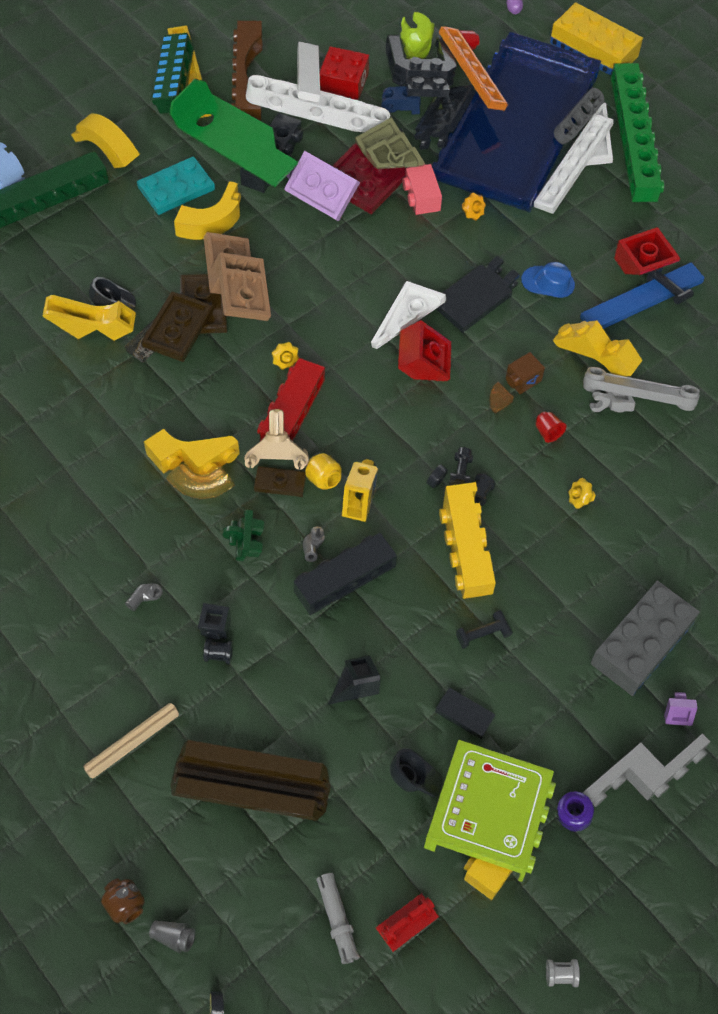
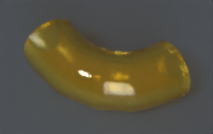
(199, 485)

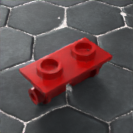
(407, 922)

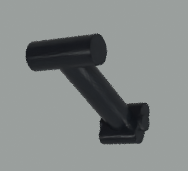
(680, 295)
(499, 624)

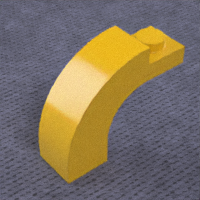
(108, 138)
(218, 219)

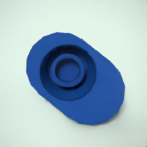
(549, 280)

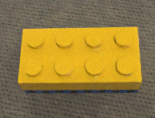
(595, 37)

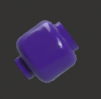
(575, 802)

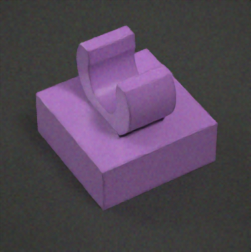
(680, 710)

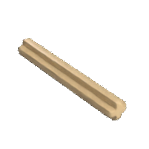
(131, 740)

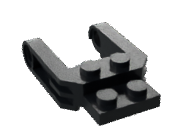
(419, 75)

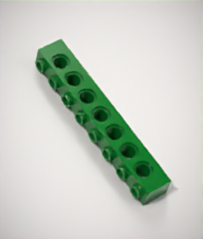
(636, 133)

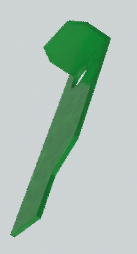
(231, 133)

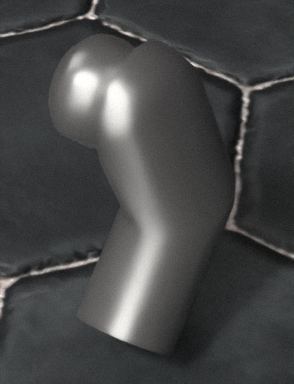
(312, 543)
(144, 592)

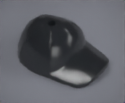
(105, 292)
(414, 773)

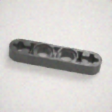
(580, 117)

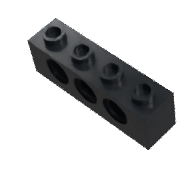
(287, 135)

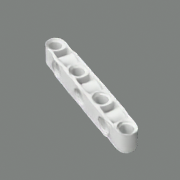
(330, 109)

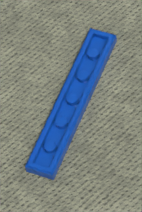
(642, 297)

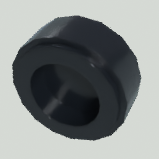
(437, 476)
(216, 1002)

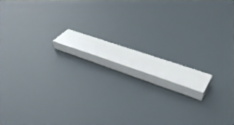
(308, 72)
(573, 163)

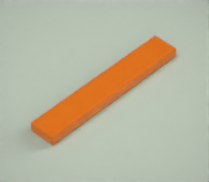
(473, 68)

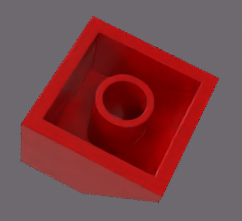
(645, 252)
(424, 353)

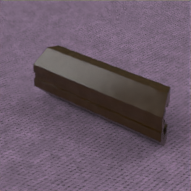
(251, 780)

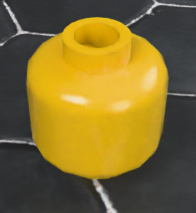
(323, 471)

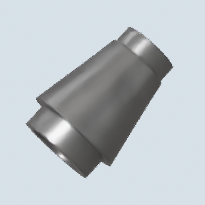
(173, 935)

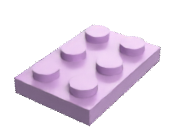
(321, 185)

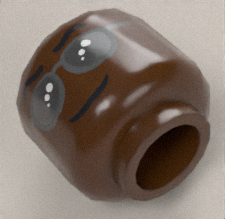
(122, 900)

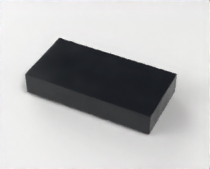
(465, 713)

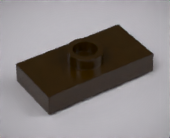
(280, 481)

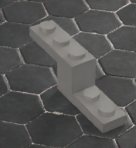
(646, 771)

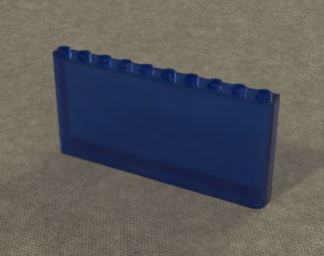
(515, 149)

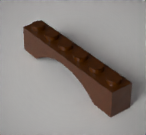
(248, 46)

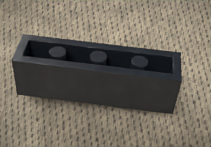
(344, 573)

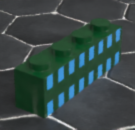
(172, 70)

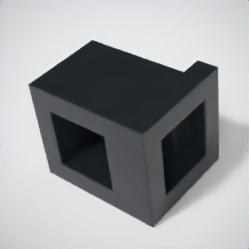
(214, 626)

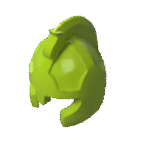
(417, 40)

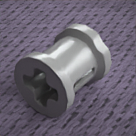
(562, 973)

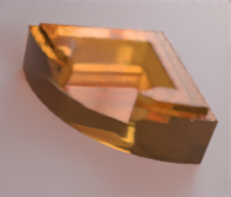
(499, 398)

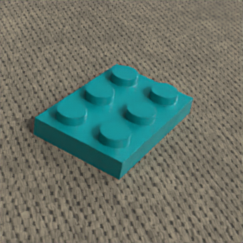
(175, 185)

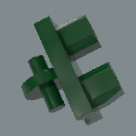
(241, 532)

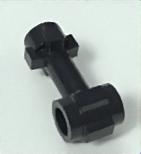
(463, 457)

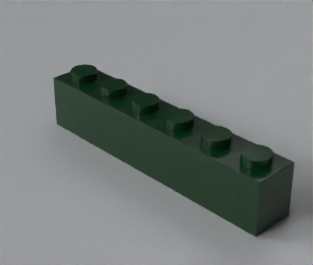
(51, 187)

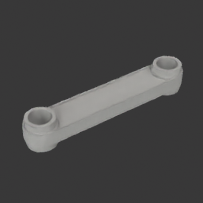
(684, 397)

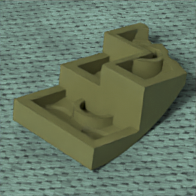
(388, 147)

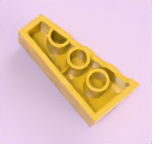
(467, 541)

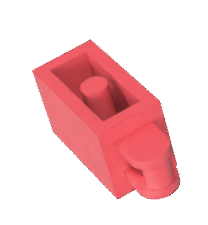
(422, 189)

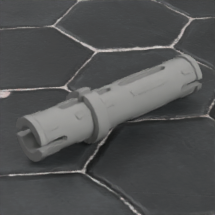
(340, 927)

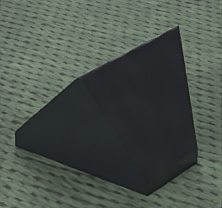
(357, 680)

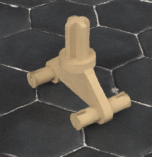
(276, 445)

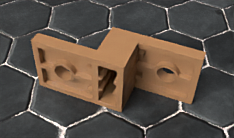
(236, 276)

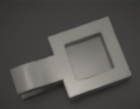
(614, 401)

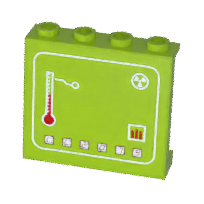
(492, 808)

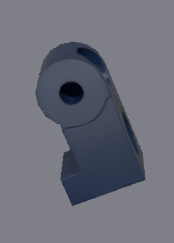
(396, 99)

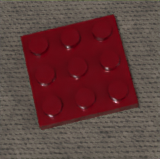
(374, 183)

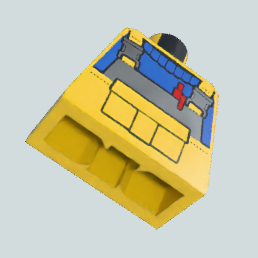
(362, 480)

